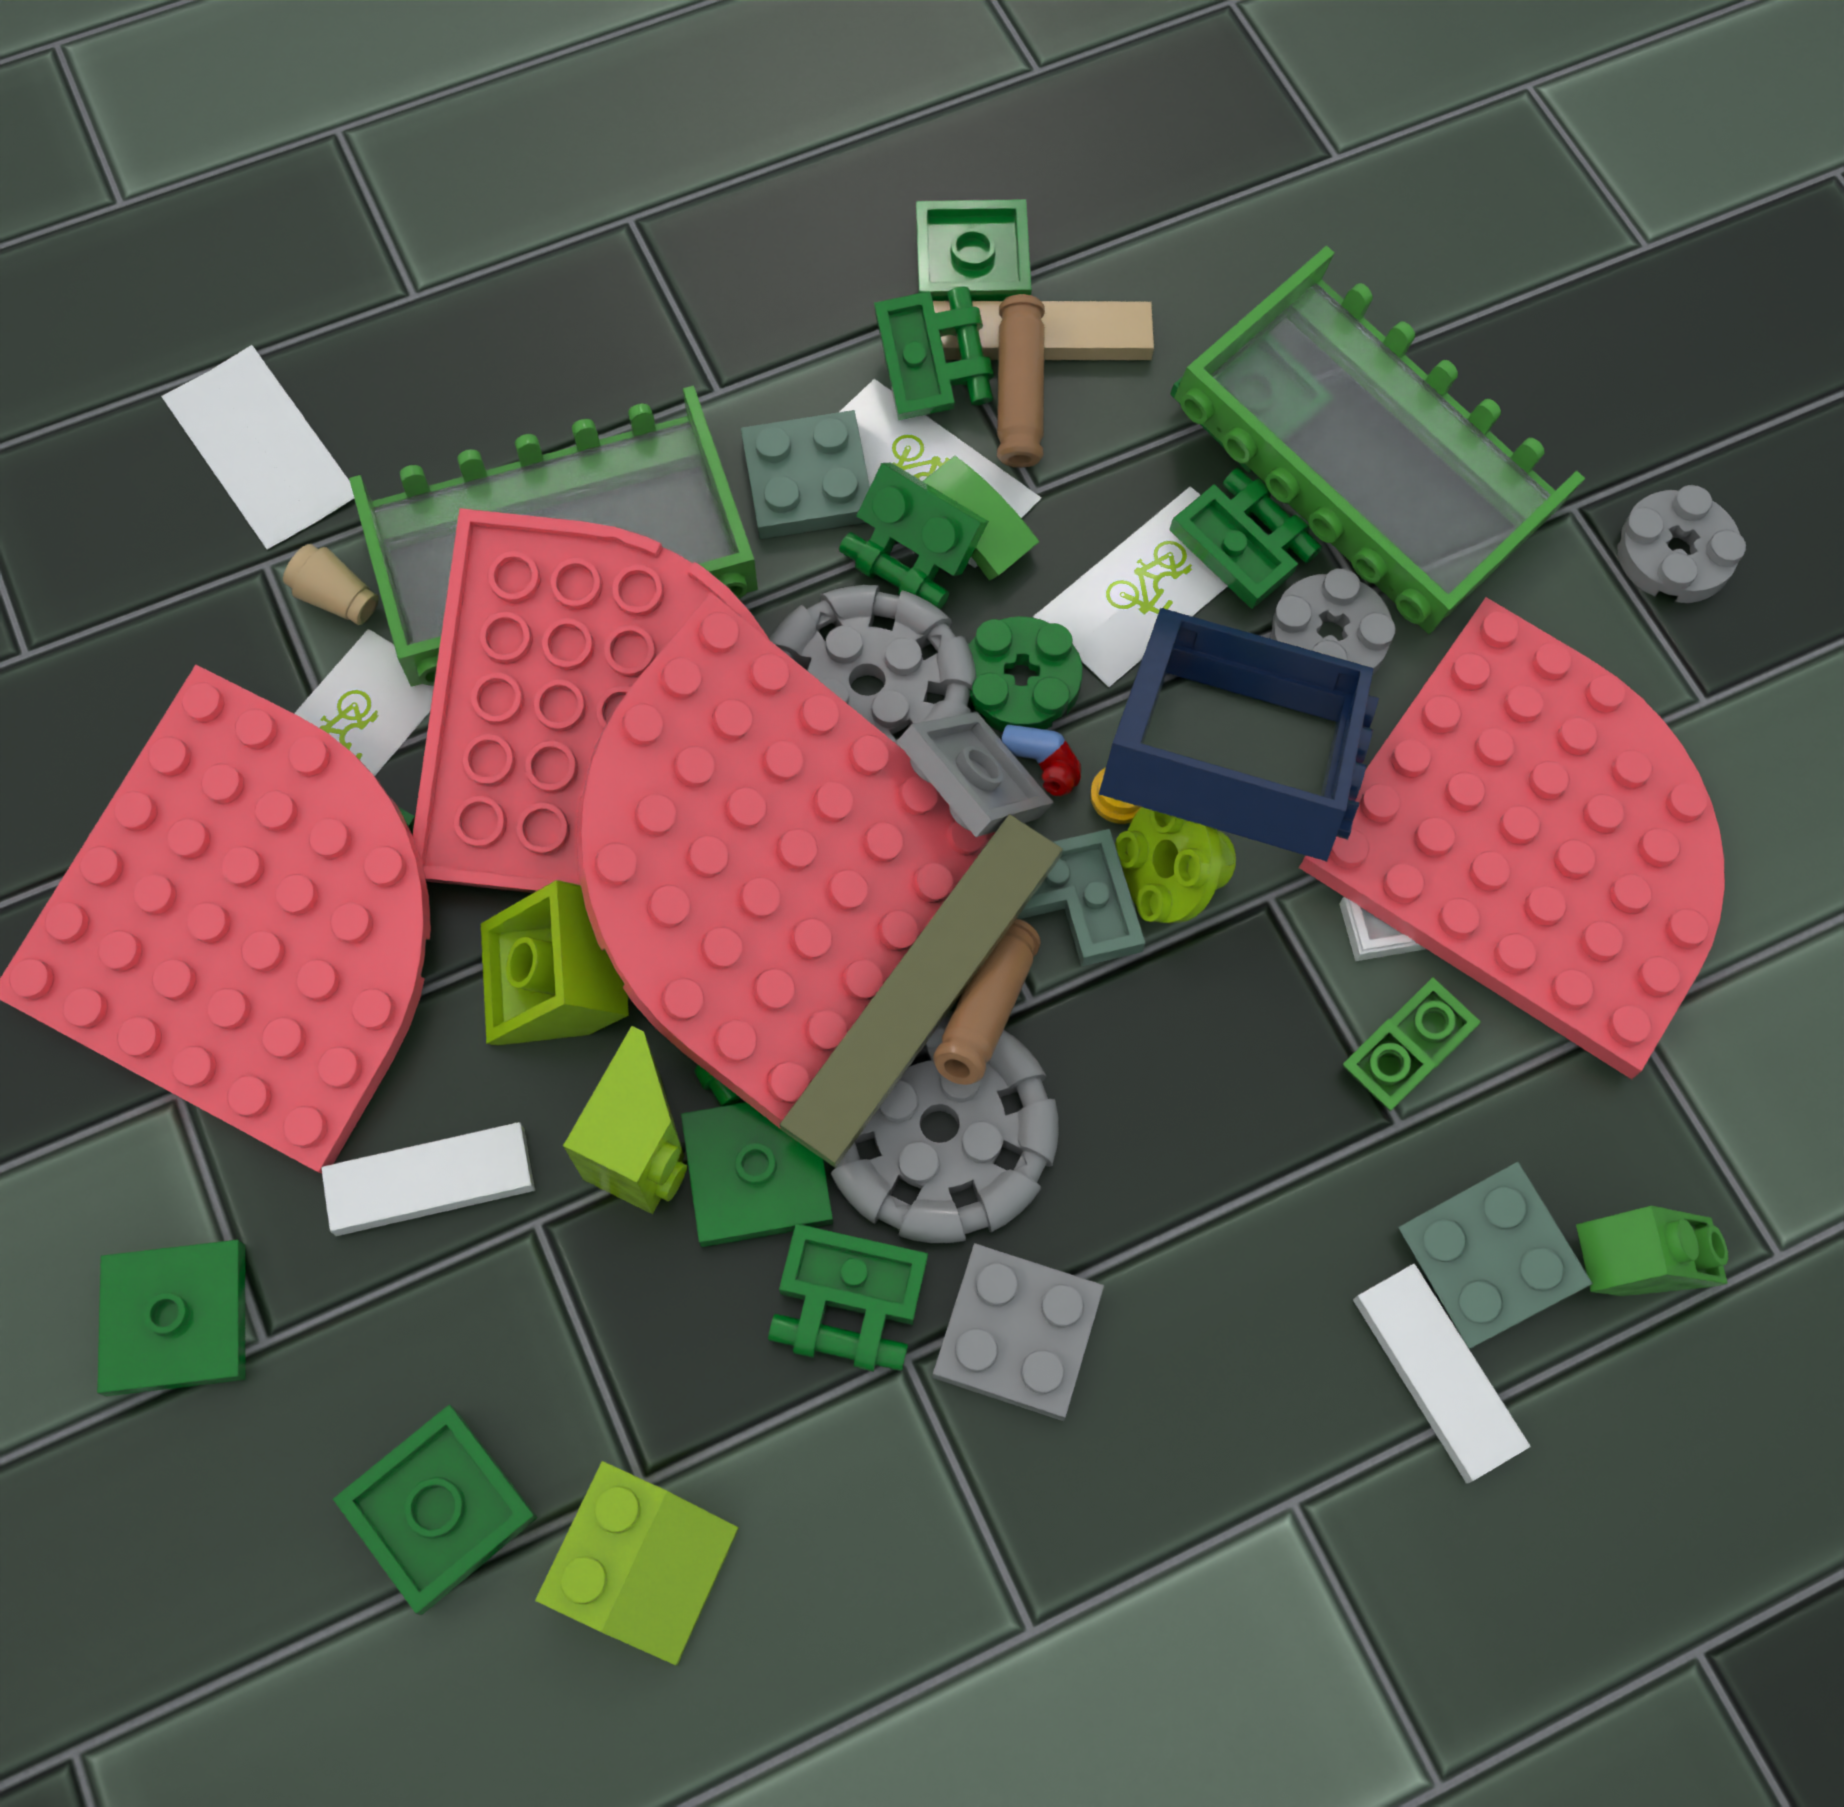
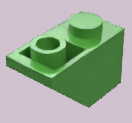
(1652, 1252)

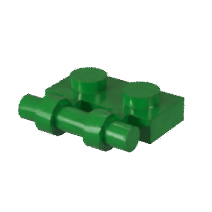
(916, 357)
(921, 520)
(1235, 546)
(851, 1276)

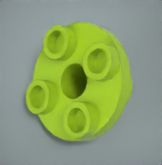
(1173, 865)

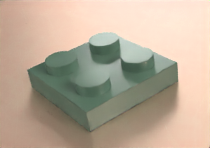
(806, 473)
(1494, 1255)

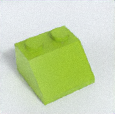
(547, 970)
(628, 1132)
(638, 1563)

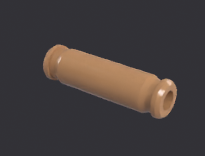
(1021, 381)
(986, 1006)

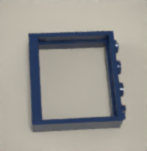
(1226, 797)

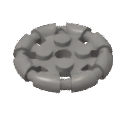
(891, 656)
(965, 1158)

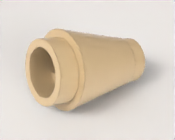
(328, 583)

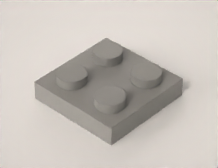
(973, 772)
(1018, 1332)

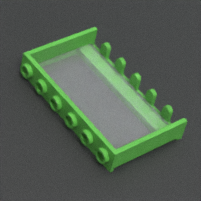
(1370, 444)
(645, 481)

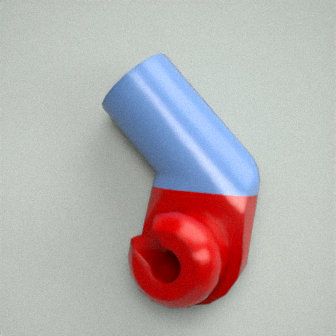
(1051, 751)

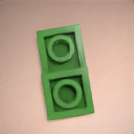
(1005, 535)
(1411, 1044)

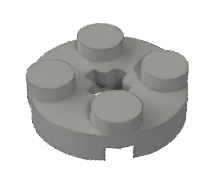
(1697, 521)
(1340, 600)

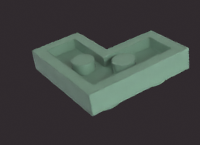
(1094, 896)

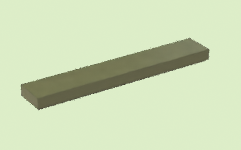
(920, 991)

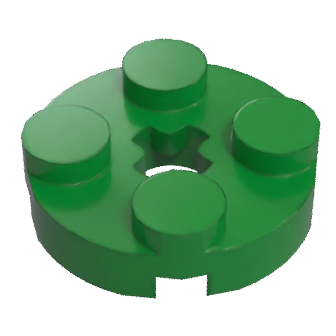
(1031, 643)

